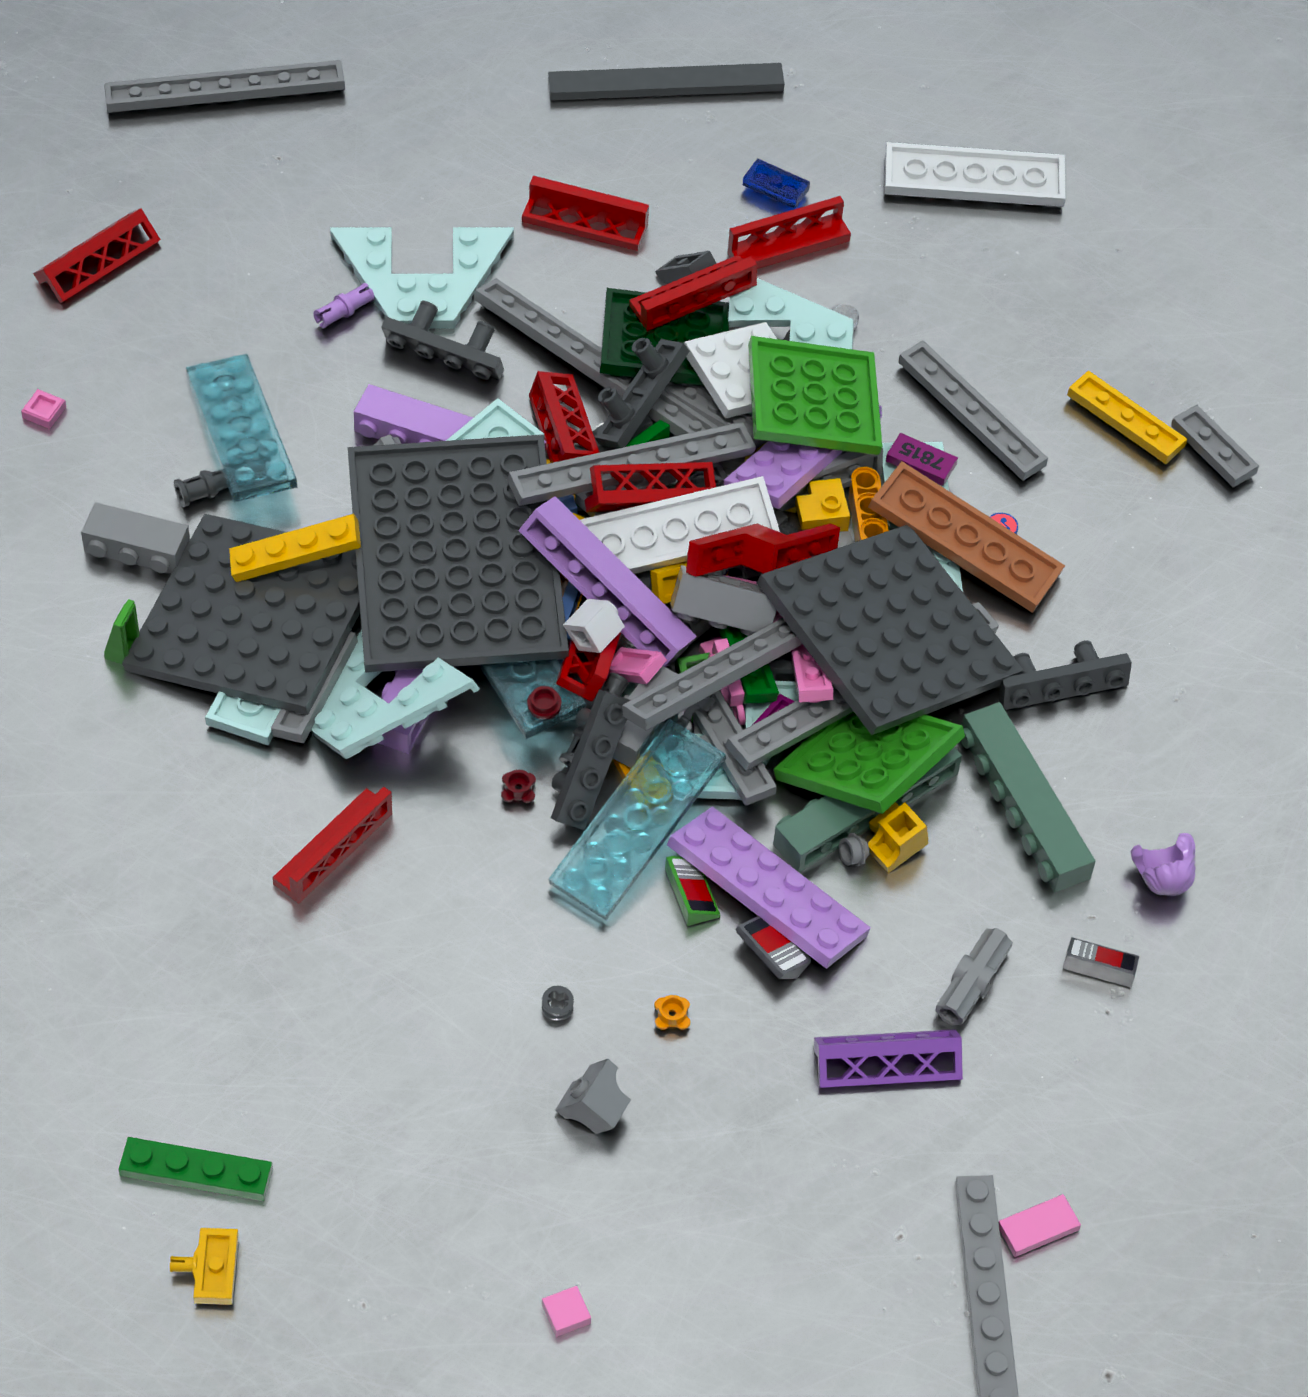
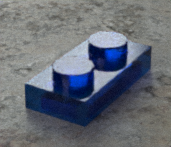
(776, 183)

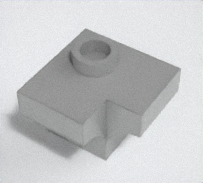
(595, 1098)

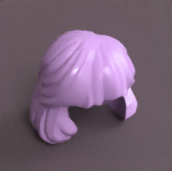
(1169, 869)

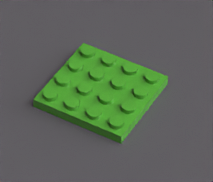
(814, 395)
(868, 768)

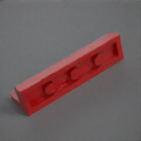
(588, 208)
(791, 240)
(94, 243)
(694, 291)
(553, 417)
(622, 499)
(591, 673)
(334, 844)

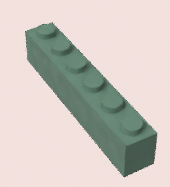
(1027, 798)
(825, 821)

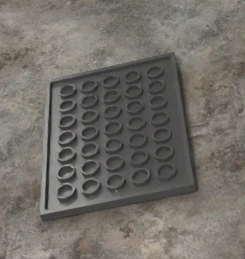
(446, 557)

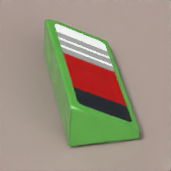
(691, 891)

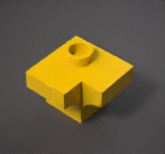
(823, 505)
(897, 836)

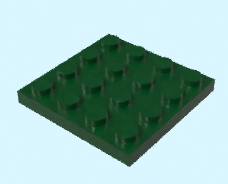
(623, 328)

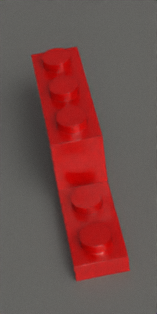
(758, 548)

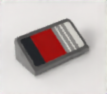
(774, 949)
(1101, 962)

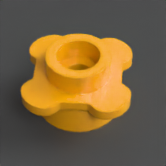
(672, 1004)

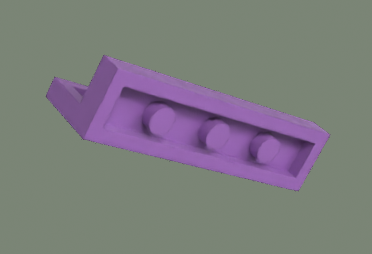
(886, 1045)

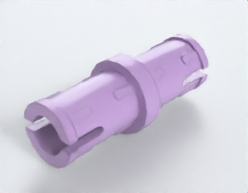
(343, 305)

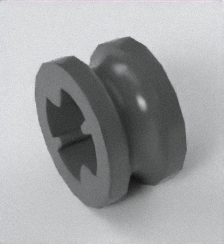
(559, 994)

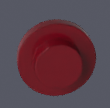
(544, 702)

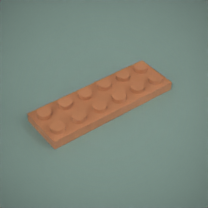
(967, 536)

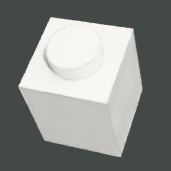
(594, 625)

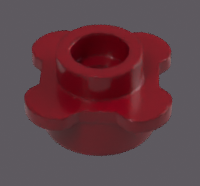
(518, 778)

